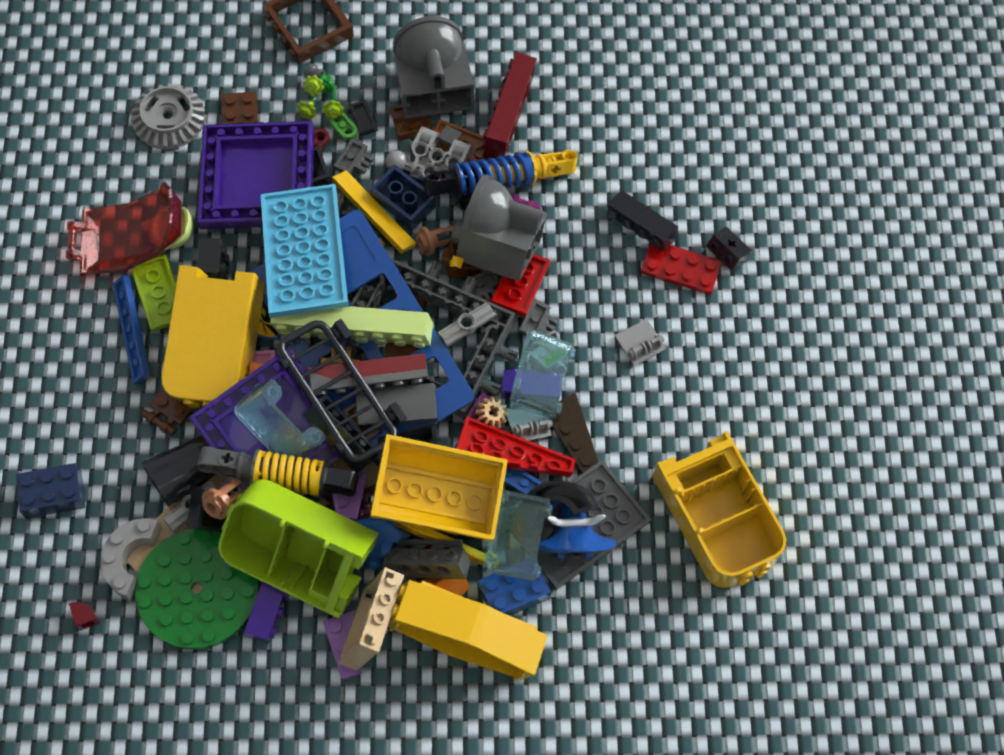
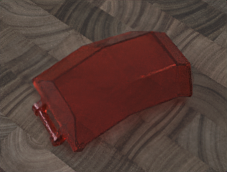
(127, 233)

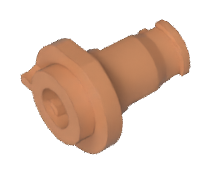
(428, 241)
(217, 501)

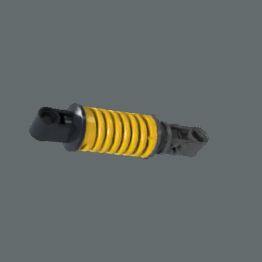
(288, 474)

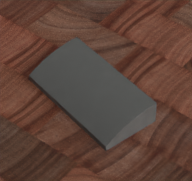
(415, 400)

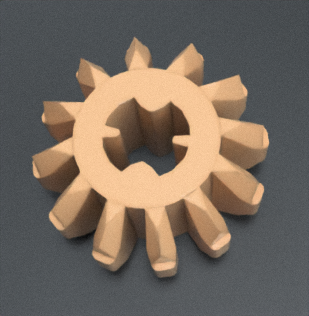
(490, 405)

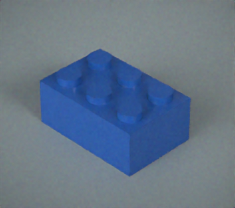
(512, 594)

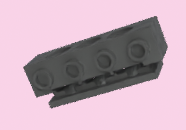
(454, 559)

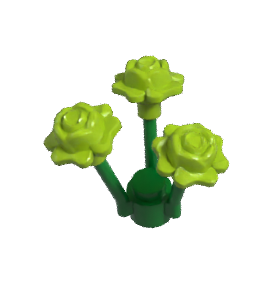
(314, 87)

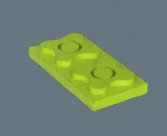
(156, 290)

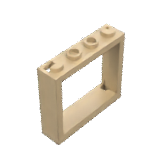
(371, 619)

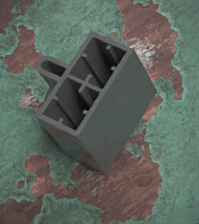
(432, 68)
(498, 231)

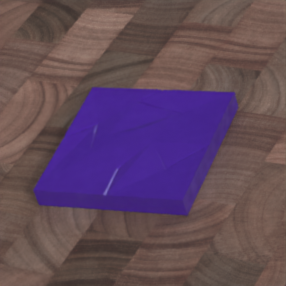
(250, 161)
(226, 432)

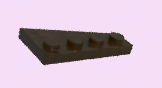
(574, 434)

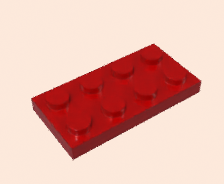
(682, 268)
(519, 295)

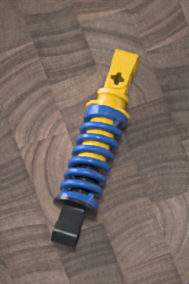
(507, 170)

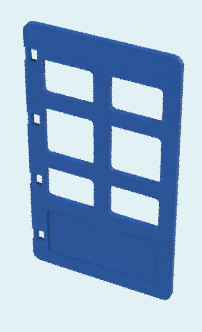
(363, 262)

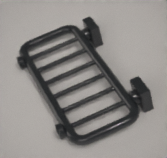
(338, 335)

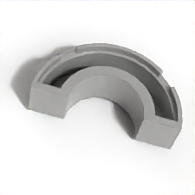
(118, 549)

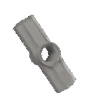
(476, 317)
(179, 515)

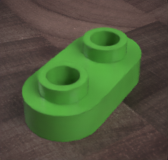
(344, 126)

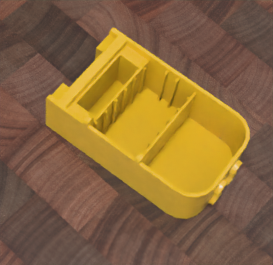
(211, 334)
(721, 513)

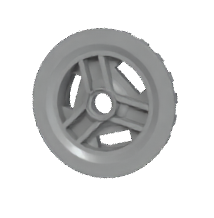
(182, 126)

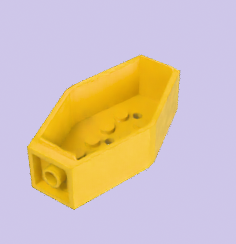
(467, 630)

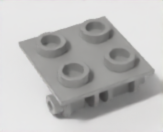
(640, 342)
(528, 425)

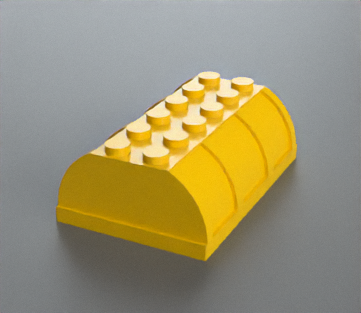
(439, 487)

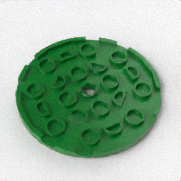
(188, 617)

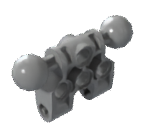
(426, 141)

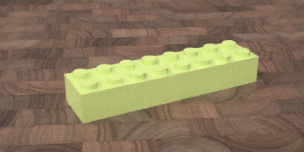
(365, 325)

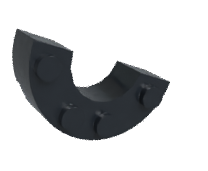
(567, 492)

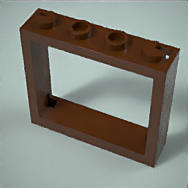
(317, 46)

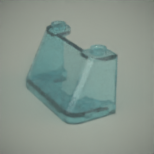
(541, 374)
(271, 425)
(517, 536)

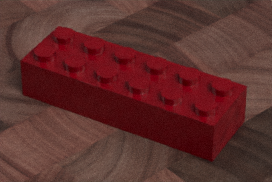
(508, 106)

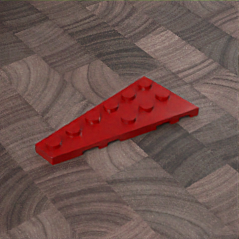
(519, 452)

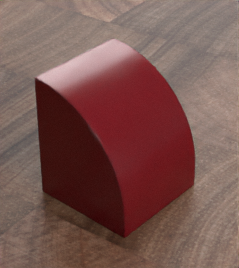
(83, 615)

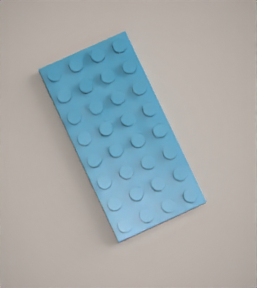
(303, 251)

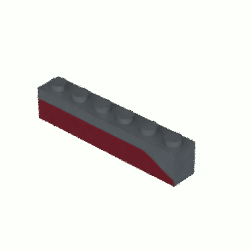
(375, 373)

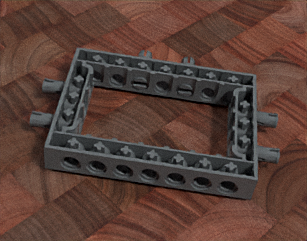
(455, 301)

